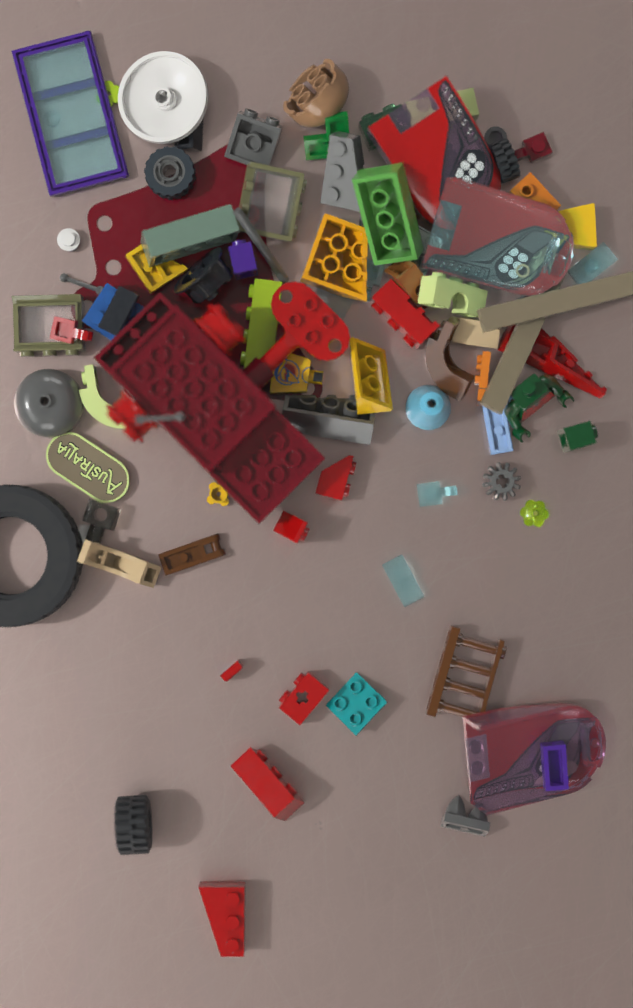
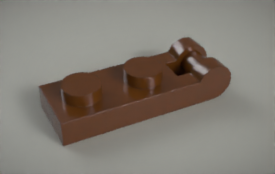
(190, 554)

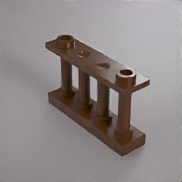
(448, 660)

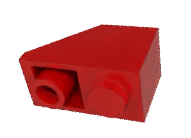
(334, 479)
(291, 527)

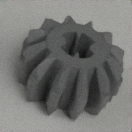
(505, 475)

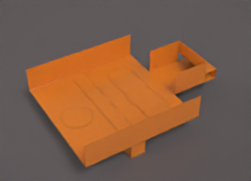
(482, 379)

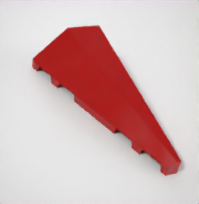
(555, 359)

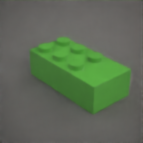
(388, 214)

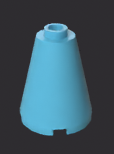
(421, 414)

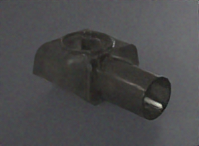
(96, 526)

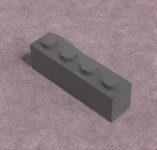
(329, 417)

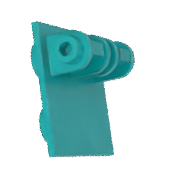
(356, 703)

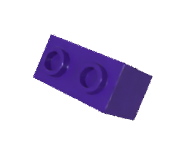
(243, 259)

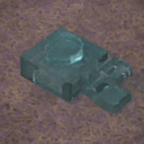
(374, 276)
(432, 494)

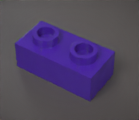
(554, 765)

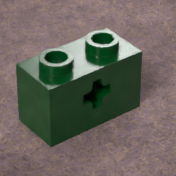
(577, 436)

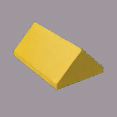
(370, 377)

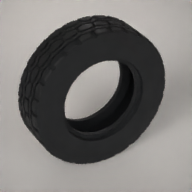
(63, 549)

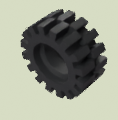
(505, 160)

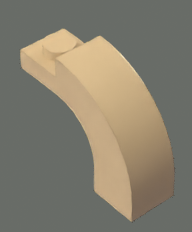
(119, 563)

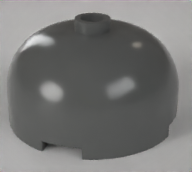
(61, 412)

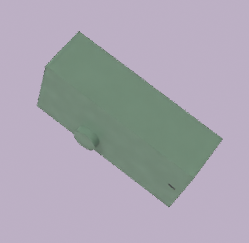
(189, 235)

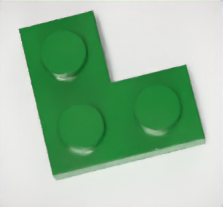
(317, 145)

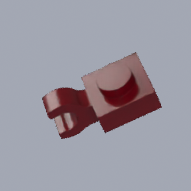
(534, 148)

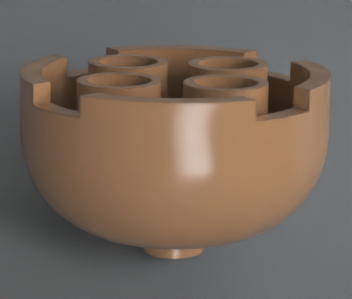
(330, 95)

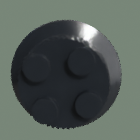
(204, 277)

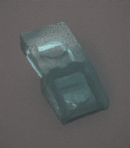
(403, 580)

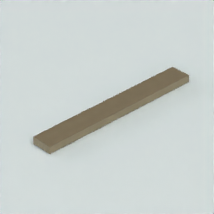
(556, 302)
(512, 362)

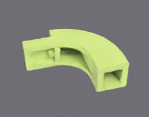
(92, 398)

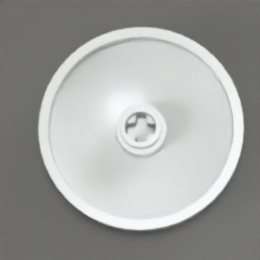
(163, 97)

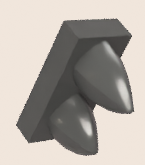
(455, 819)

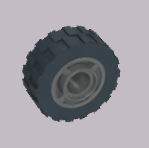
(162, 161)

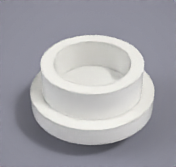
(68, 239)

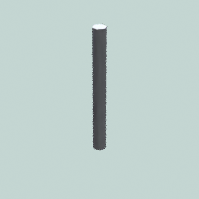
(261, 246)

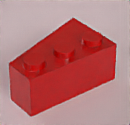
(403, 314)
(267, 784)
(226, 914)

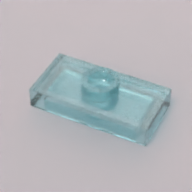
(592, 264)

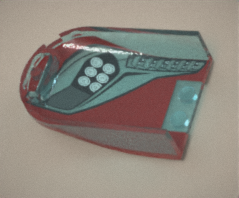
(498, 239)

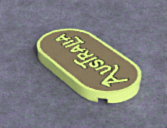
(88, 467)

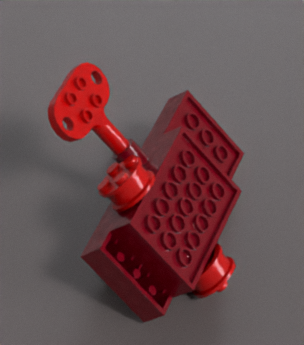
(228, 419)

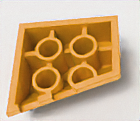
(338, 259)

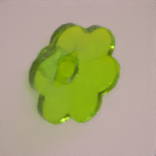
(528, 513)

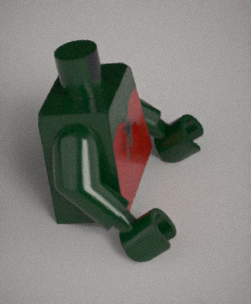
(529, 398)

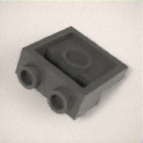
(253, 138)

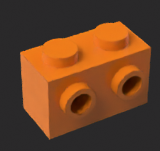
(533, 190)

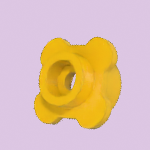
(213, 498)

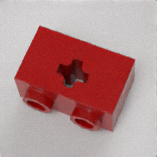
(300, 710)

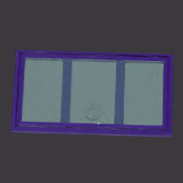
(70, 113)

